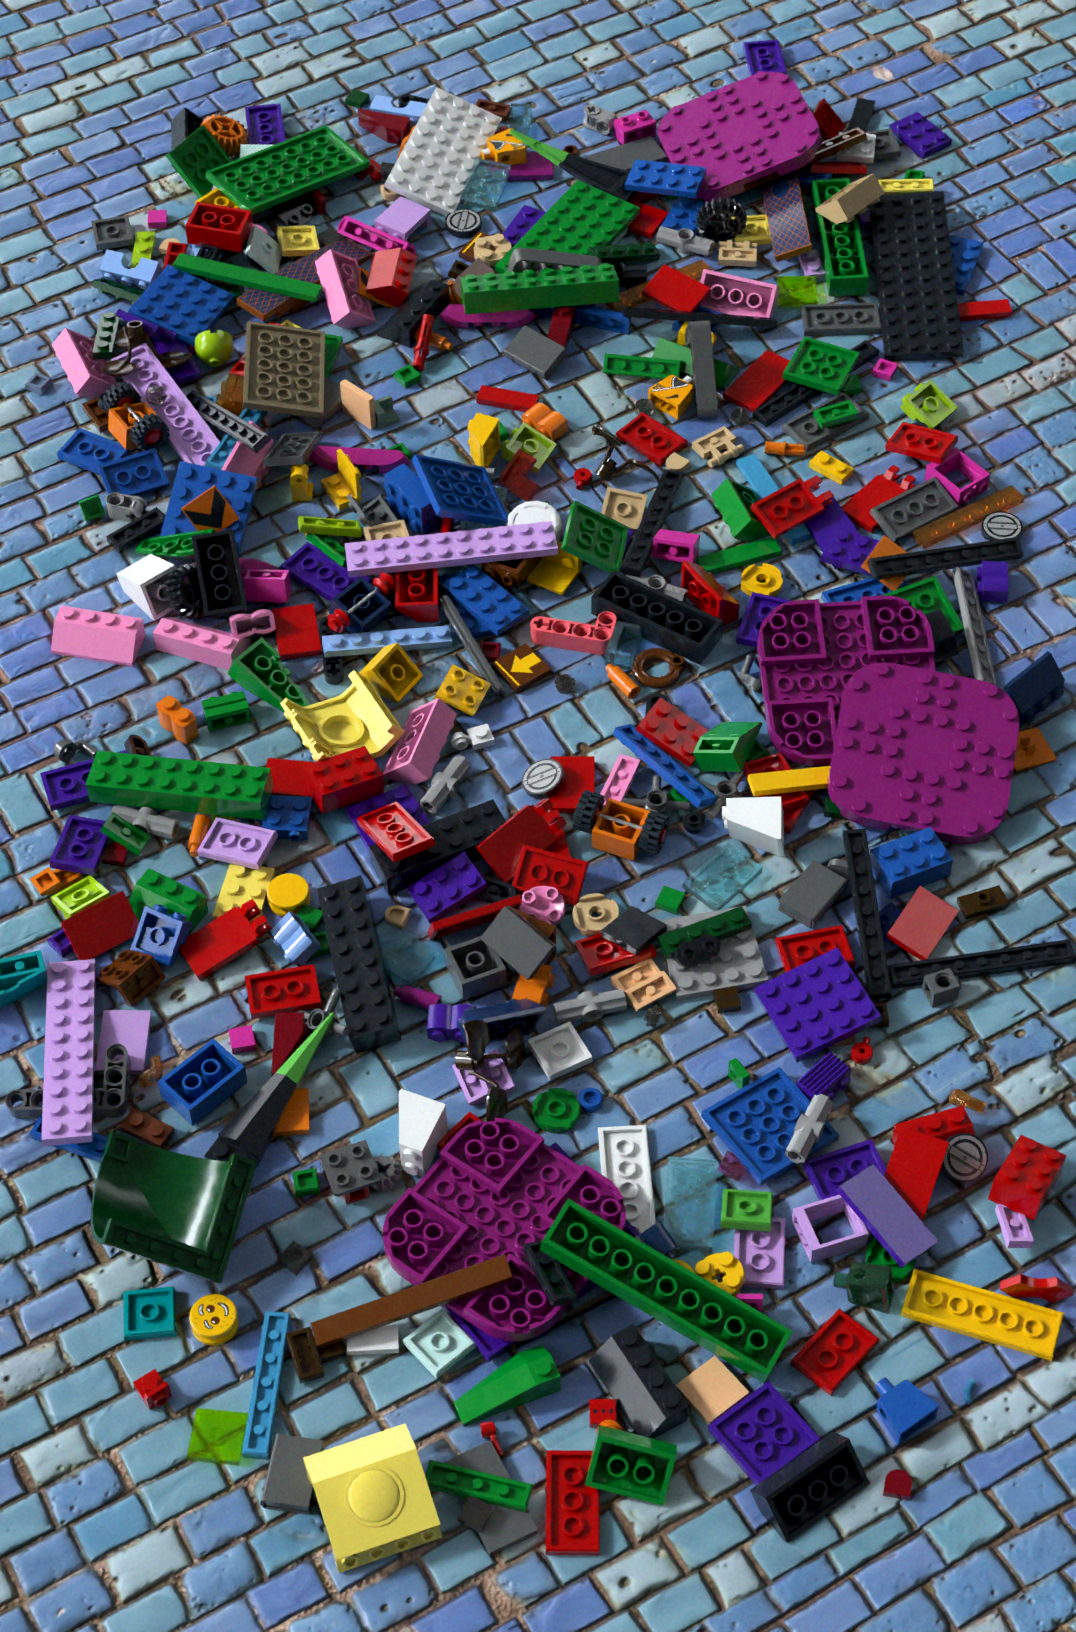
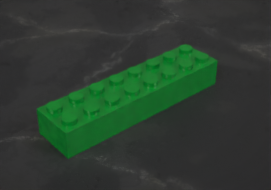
(839, 245)
(539, 289)
(180, 785)

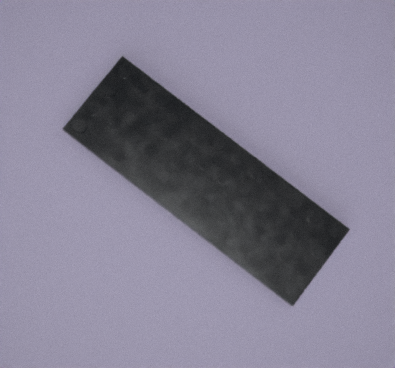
(915, 277)

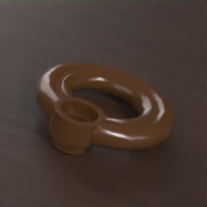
(676, 666)

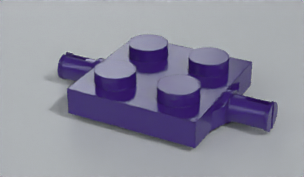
(150, 328)

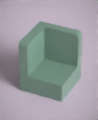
(384, 412)

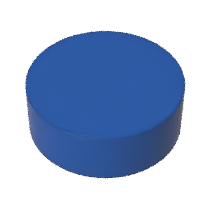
(590, 1100)

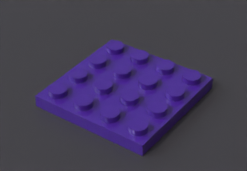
(817, 1004)

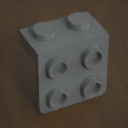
(374, 513)
(349, 1168)

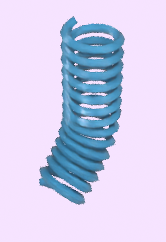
(969, 1391)

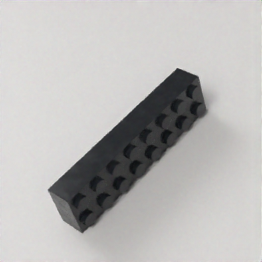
(359, 964)

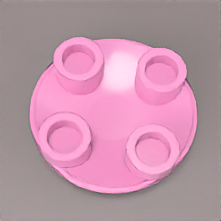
(544, 904)

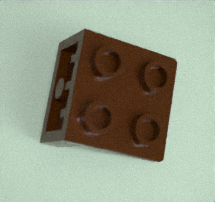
(132, 975)

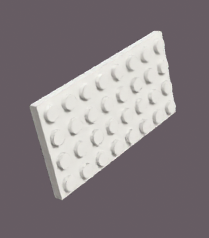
(442, 152)

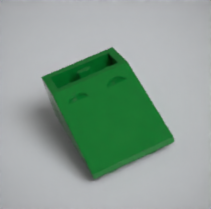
(726, 746)

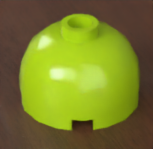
(214, 348)

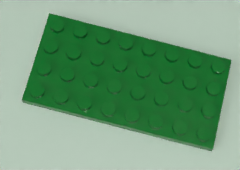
(287, 169)
(577, 221)

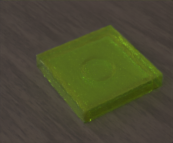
(797, 291)
(217, 1436)

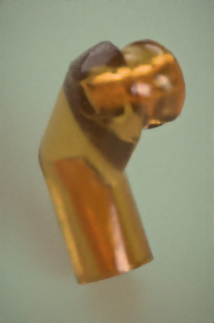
(153, 1074)
(960, 1098)

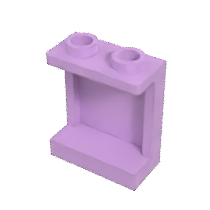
(403, 218)

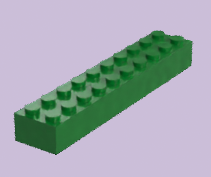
(665, 1290)

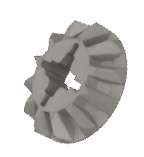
(394, 1173)

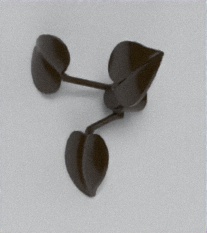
(132, 336)
(607, 466)
(477, 1039)

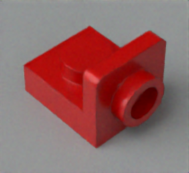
(152, 1389)

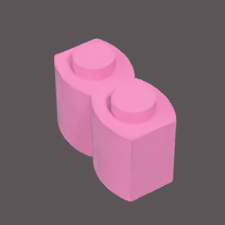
(245, 624)

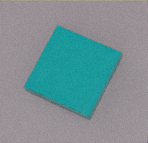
(149, 1313)

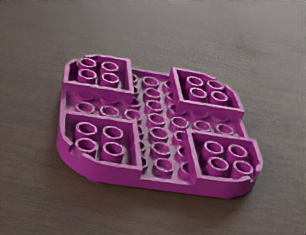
(742, 133)
(814, 650)
(924, 752)
(486, 1200)

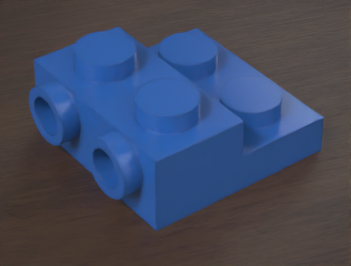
(289, 816)
(161, 933)

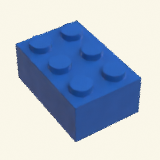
(410, 501)
(910, 862)
(202, 1082)

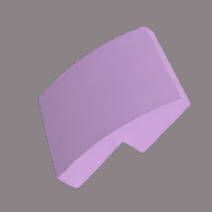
(476, 1089)

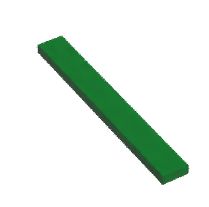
(248, 277)

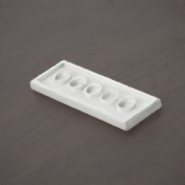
(627, 1165)

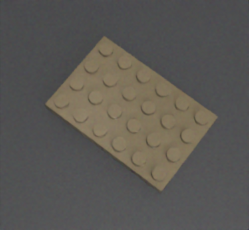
(284, 370)

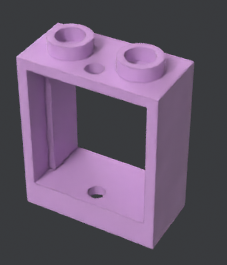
(804, 1214)

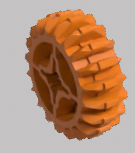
(227, 133)

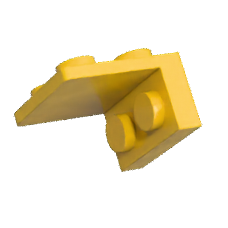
(344, 482)
(556, 571)
(462, 690)

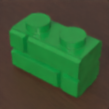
(226, 710)

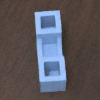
(385, 105)
(115, 268)

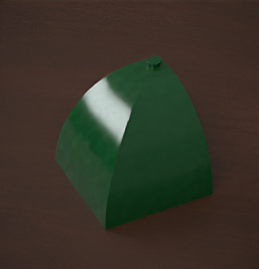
(169, 1205)

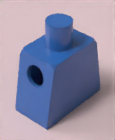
(904, 1408)

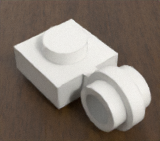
(477, 736)

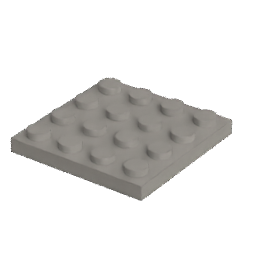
(735, 964)

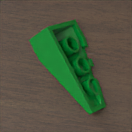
(171, 546)
(265, 676)
(515, 1383)

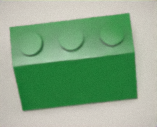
(735, 503)
(159, 889)
(631, 1465)

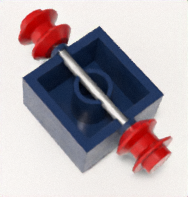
(361, 605)

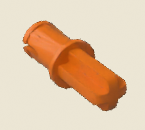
(784, 448)

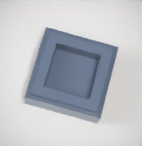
(38, 383)

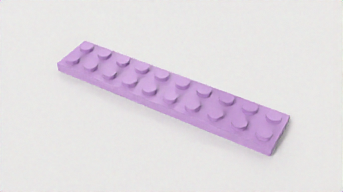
(188, 431)
(451, 549)
(69, 1053)

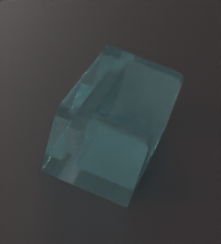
(521, 118)
(623, 645)

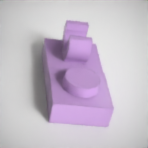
(812, 265)
(1014, 1228)

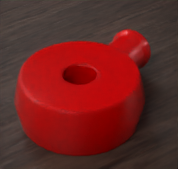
(582, 477)
(862, 1052)

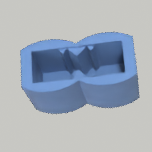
(295, 939)

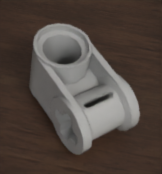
(600, 120)
(123, 506)

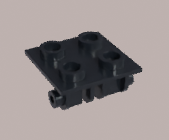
(294, 211)

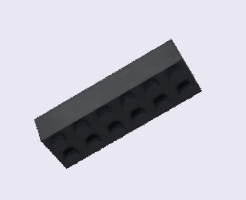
(662, 617)
(451, 835)

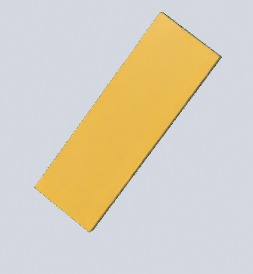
(982, 1314)

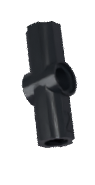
(630, 274)

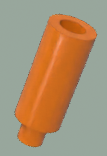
(436, 341)
(622, 681)
(198, 833)

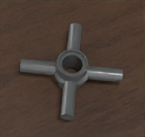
(723, 790)
(657, 800)
(317, 1016)

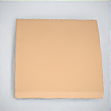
(643, 984)

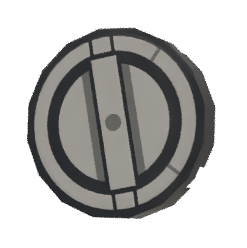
(463, 223)
(1001, 526)
(543, 778)
(965, 1158)

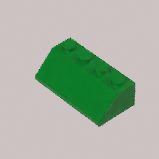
(669, 350)

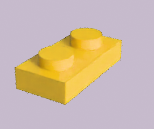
(831, 467)

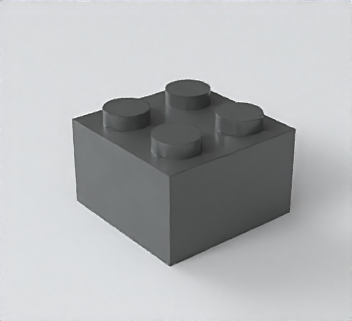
(475, 968)

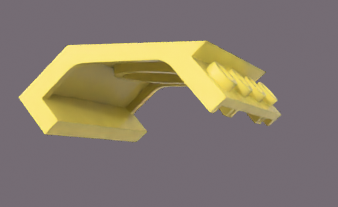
(345, 722)
(373, 1497)

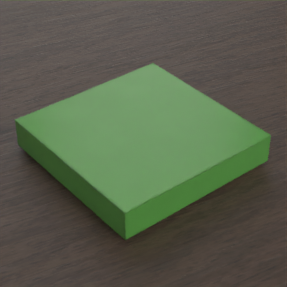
(746, 1210)

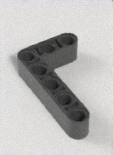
(536, 260)
(700, 342)
(102, 1096)

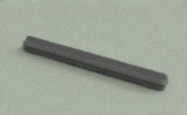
(471, 645)

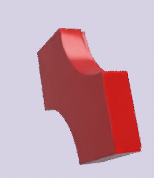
(1050, 1289)

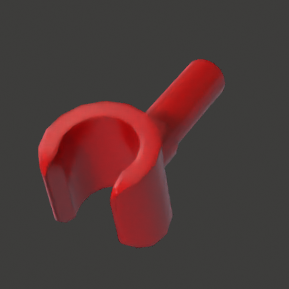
(489, 1430)

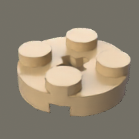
(485, 245)
(594, 903)

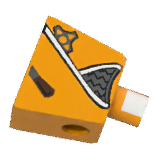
(504, 149)
(672, 395)

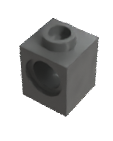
(940, 995)

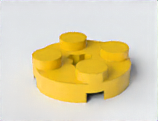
(767, 572)
(725, 1264)

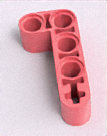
(574, 635)

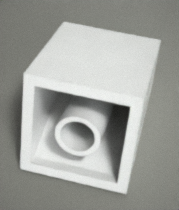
(146, 585)
(756, 822)
(420, 1129)

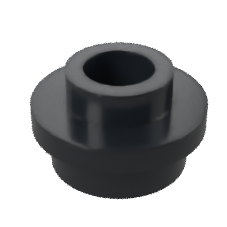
(693, 823)

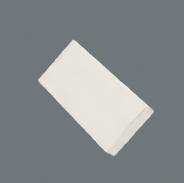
(377, 1341)

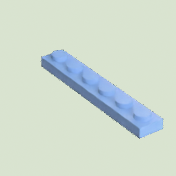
(374, 641)

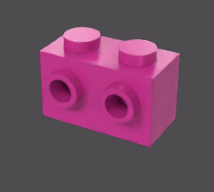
(634, 127)
(676, 546)
(267, 585)

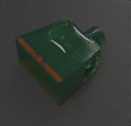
(868, 1285)

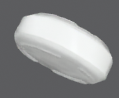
(535, 513)

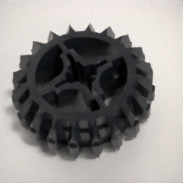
(720, 214)
(185, 595)

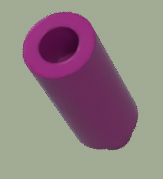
(417, 996)

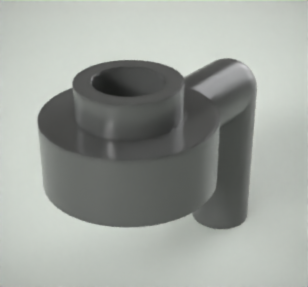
(753, 681)
(66, 749)

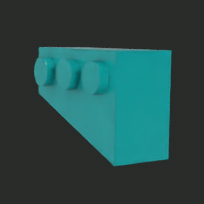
(21, 976)

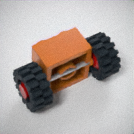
(132, 420)
(620, 826)

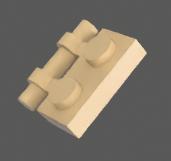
(737, 253)
(713, 443)

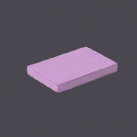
(237, 843)
(129, 1029)
(762, 1255)

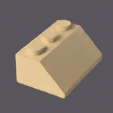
(851, 200)

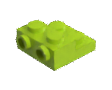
(928, 404)
(529, 441)
(80, 896)

